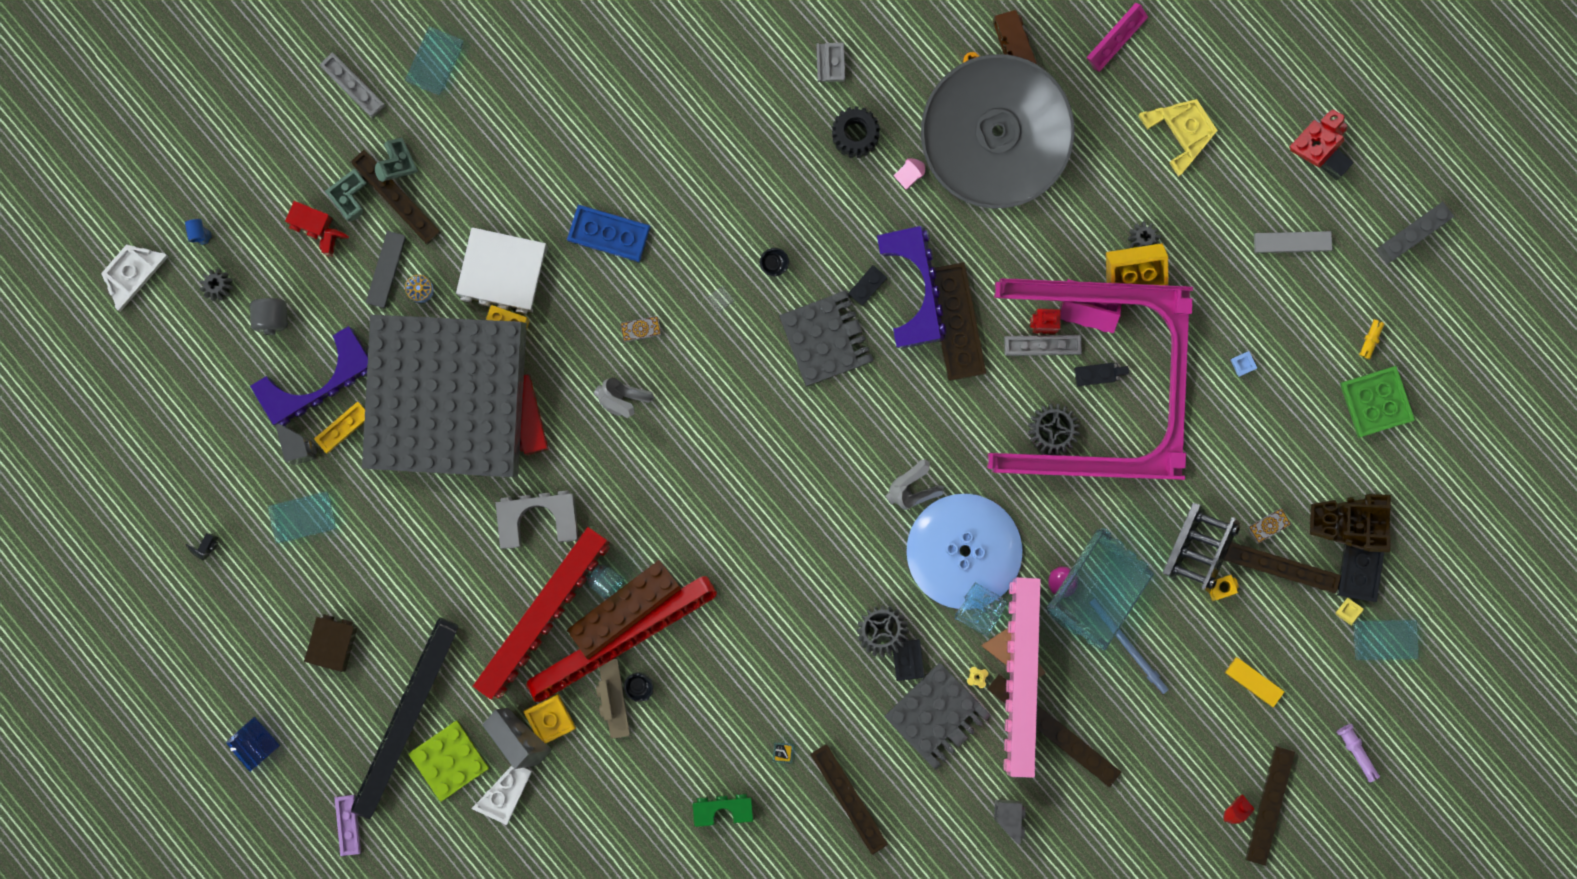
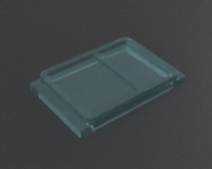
(434, 61)
(301, 517)
(1386, 640)

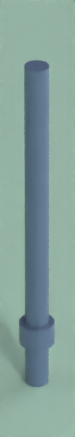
(1153, 675)

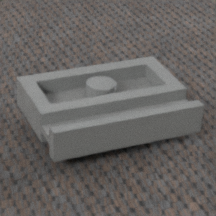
(830, 62)

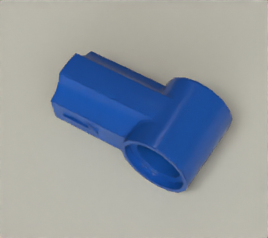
(197, 232)

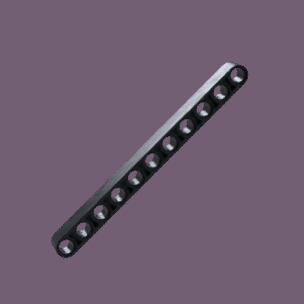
(404, 718)

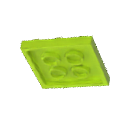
(448, 761)

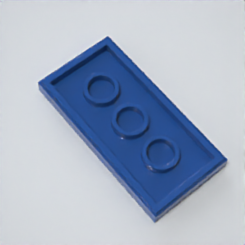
(608, 233)

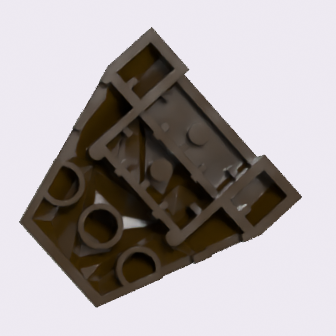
(1354, 522)

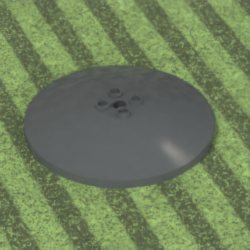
(990, 167)

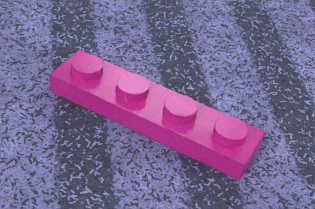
(1117, 37)

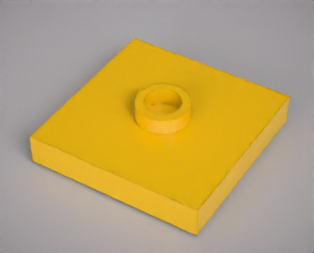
(550, 719)

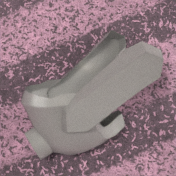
(611, 396)
(901, 494)

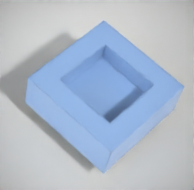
(1243, 364)

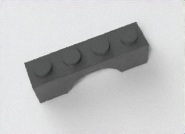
(1414, 233)

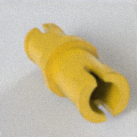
(1371, 339)

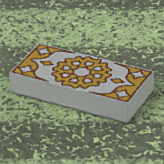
(640, 329)
(1269, 525)

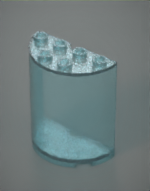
(1100, 590)

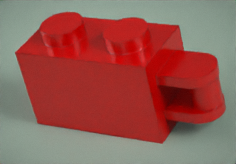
(1045, 321)

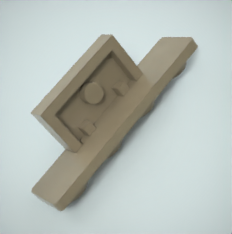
(612, 699)

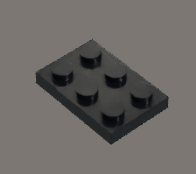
(1360, 574)

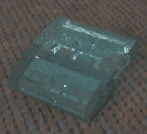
(981, 609)

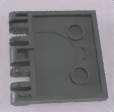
(822, 340)
(934, 712)

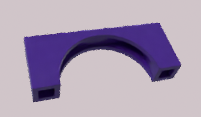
(926, 324)
(284, 406)

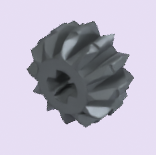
(1148, 233)
(218, 291)

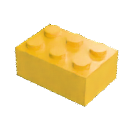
(1138, 265)

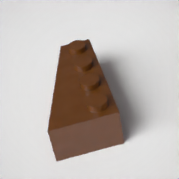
(1012, 35)

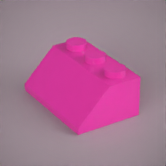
(1095, 315)

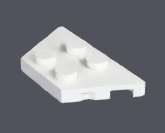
(130, 272)

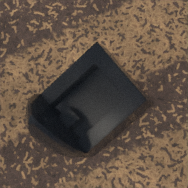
(207, 546)

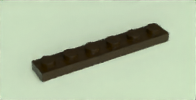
(396, 199)
(1283, 568)
(849, 799)
(1270, 805)

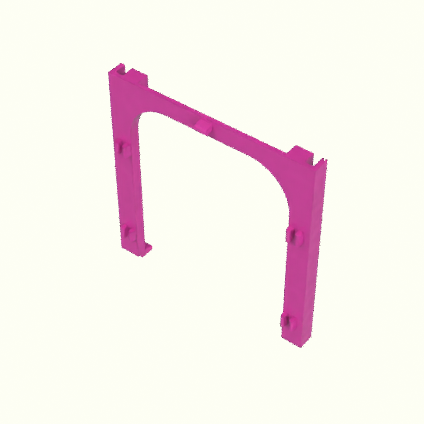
(1174, 306)

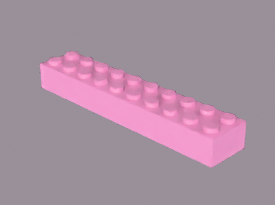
(1023, 677)

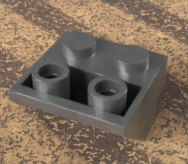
(1009, 816)

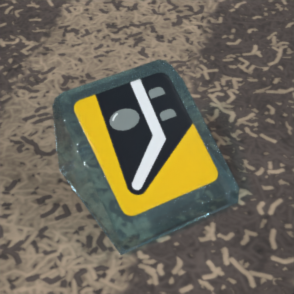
(783, 752)

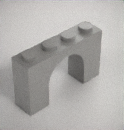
(511, 511)

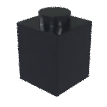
(1337, 164)

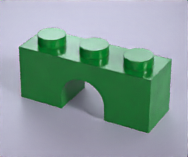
(739, 807)

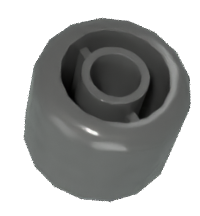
(268, 315)

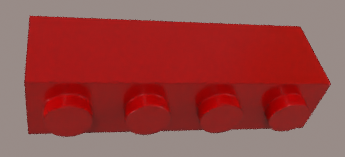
(532, 431)

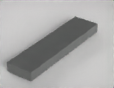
(386, 269)

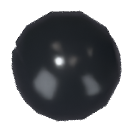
(774, 262)
(638, 687)

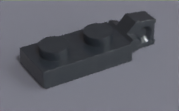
(1099, 374)

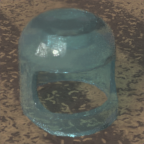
(605, 581)

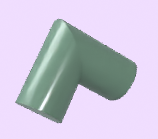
(398, 165)
(342, 194)

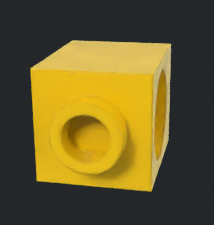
(1232, 583)

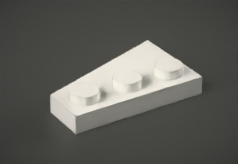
(504, 795)

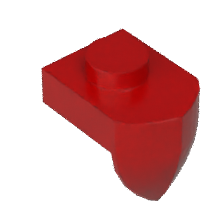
(328, 242)
(1238, 811)

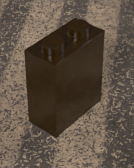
(331, 643)

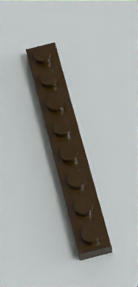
(1064, 738)

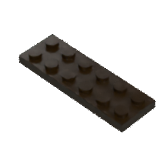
(962, 342)

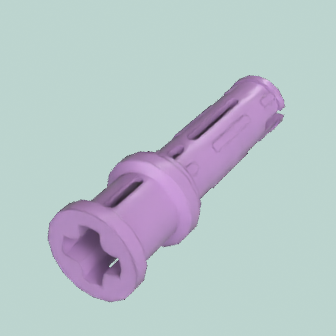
(1354, 744)

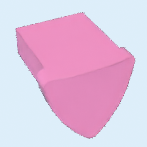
(910, 172)

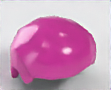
(1057, 577)

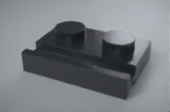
(908, 661)

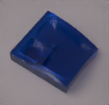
(252, 744)

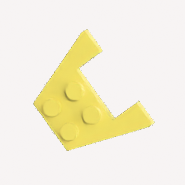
(1188, 124)

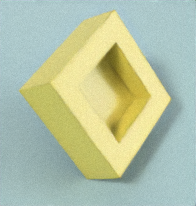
(1349, 611)

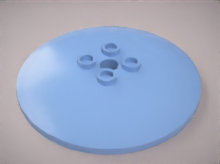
(957, 522)

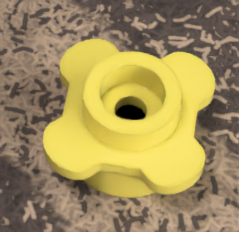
(972, 678)

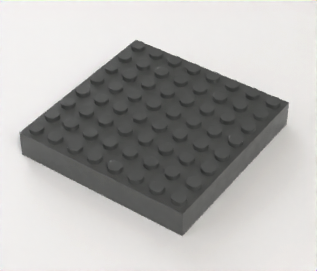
(444, 395)

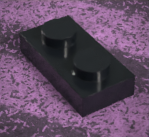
(867, 285)

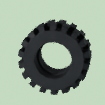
(855, 116)

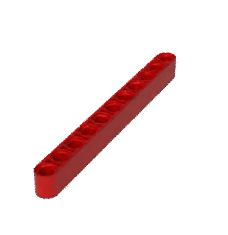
(577, 665)

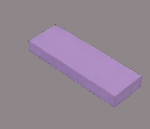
(347, 826)

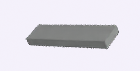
(352, 85)
(1292, 242)
(1042, 345)

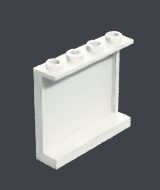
(501, 270)

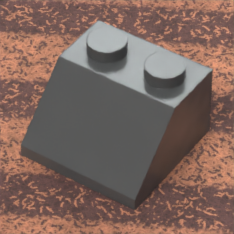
(295, 447)

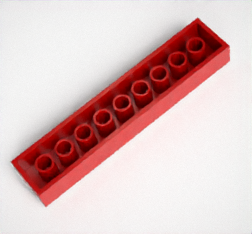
(541, 614)

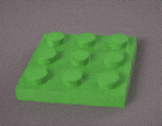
(1377, 401)

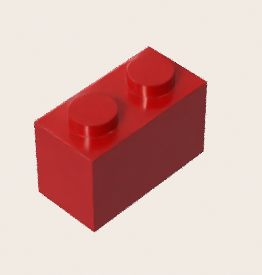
(308, 219)

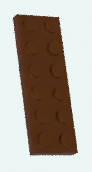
(623, 609)

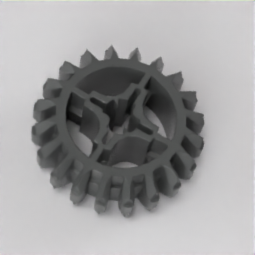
(1062, 430)
(895, 641)

